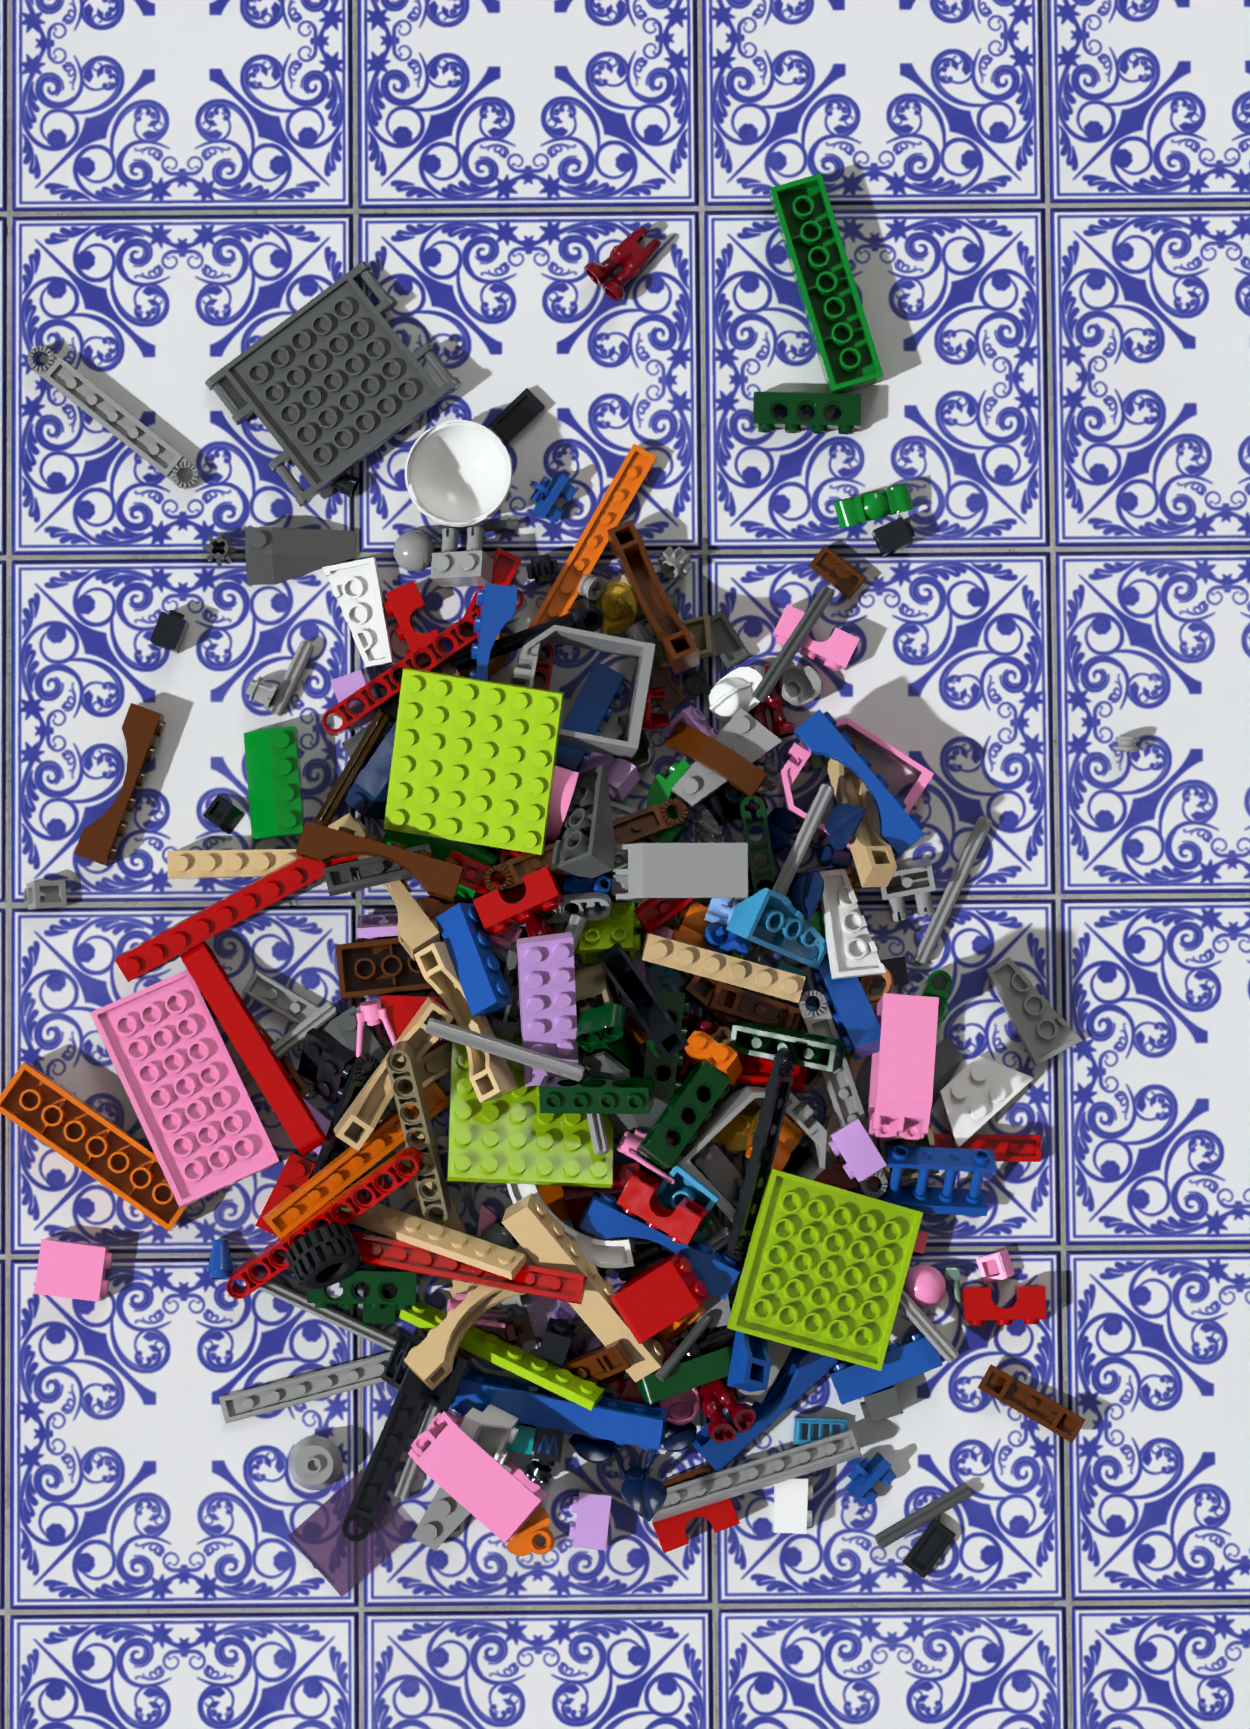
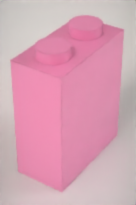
(73, 1270)

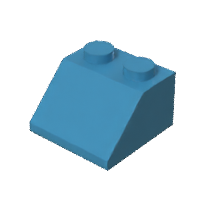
(685, 1186)

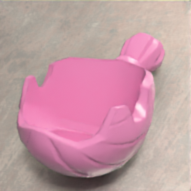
(925, 1285)
(682, 1407)

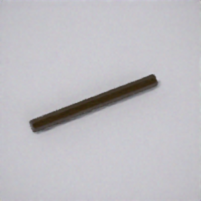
(353, 767)

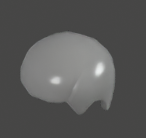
(413, 550)
(800, 685)

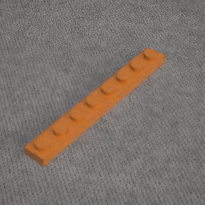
(595, 535)
(347, 1168)

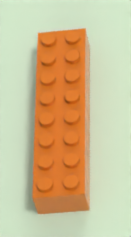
(90, 1143)

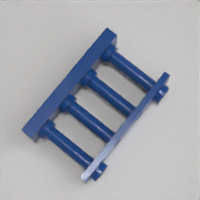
(937, 1199)

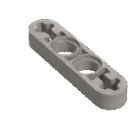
(561, 915)

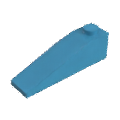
(775, 924)

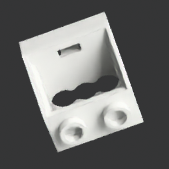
(491, 1430)

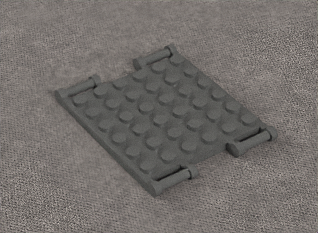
(332, 383)

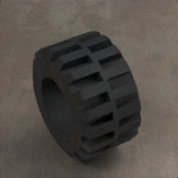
(323, 1256)

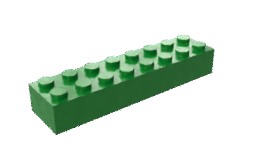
(825, 284)

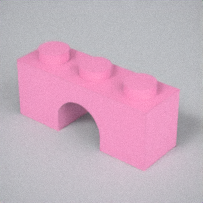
(834, 651)

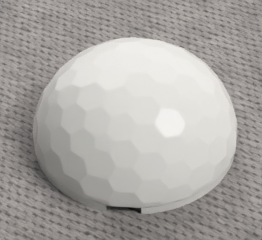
(458, 473)

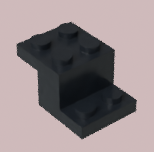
(406, 1381)

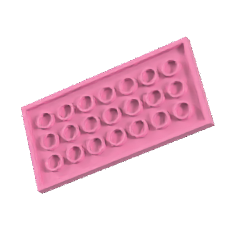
(184, 1088)

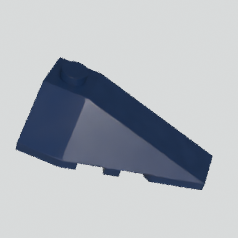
(371, 787)

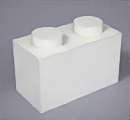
(790, 1506)

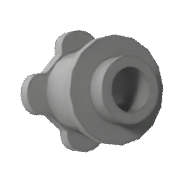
(262, 692)

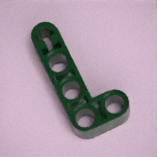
(761, 846)
(603, 1030)
(687, 1375)

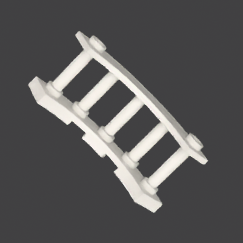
(604, 1253)

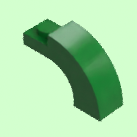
(661, 791)

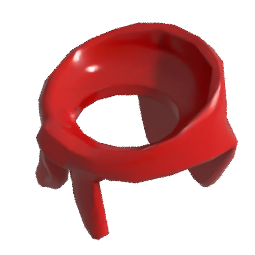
(654, 720)

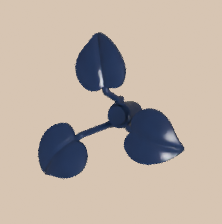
(841, 825)
(640, 1493)

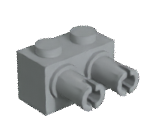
(465, 567)
(910, 878)

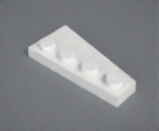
(361, 600)
(846, 934)

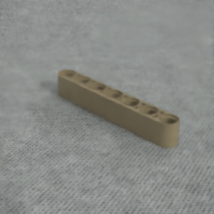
(421, 1122)

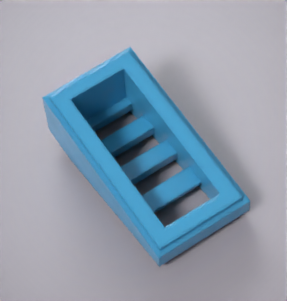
(798, 1427)

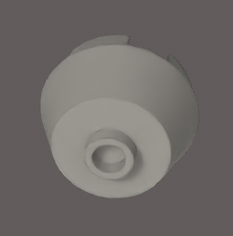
(315, 1463)

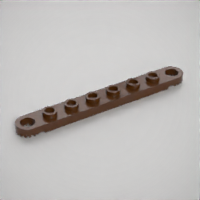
(627, 830)

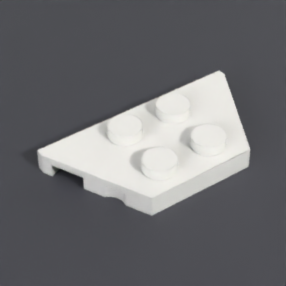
(978, 1095)

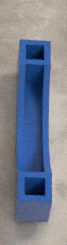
(496, 609)
(823, 739)
(608, 1220)
(749, 1363)
(797, 1377)

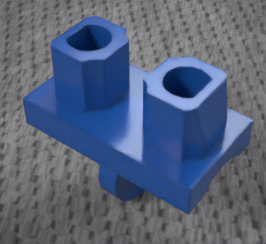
(557, 487)
(578, 884)
(723, 941)
(866, 1475)

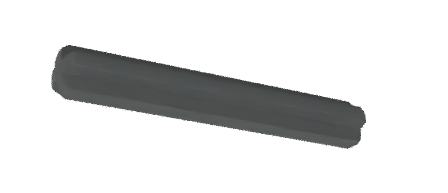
(923, 1515)

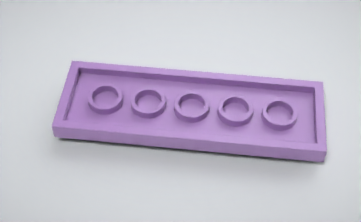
(547, 999)

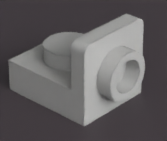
(45, 894)

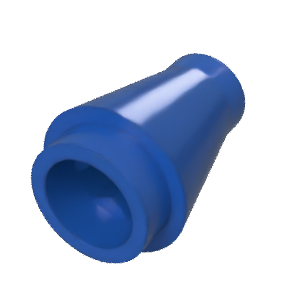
(220, 1261)

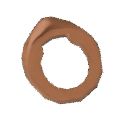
(866, 981)

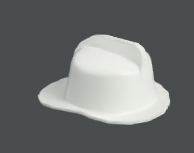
(734, 692)

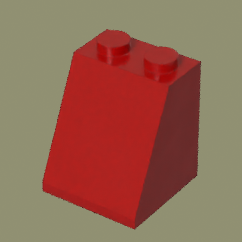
(403, 1008)
(659, 1296)

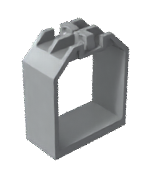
(643, 651)
(680, 871)
(730, 1107)

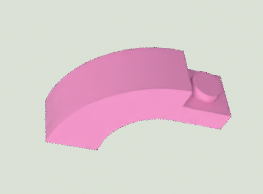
(561, 796)

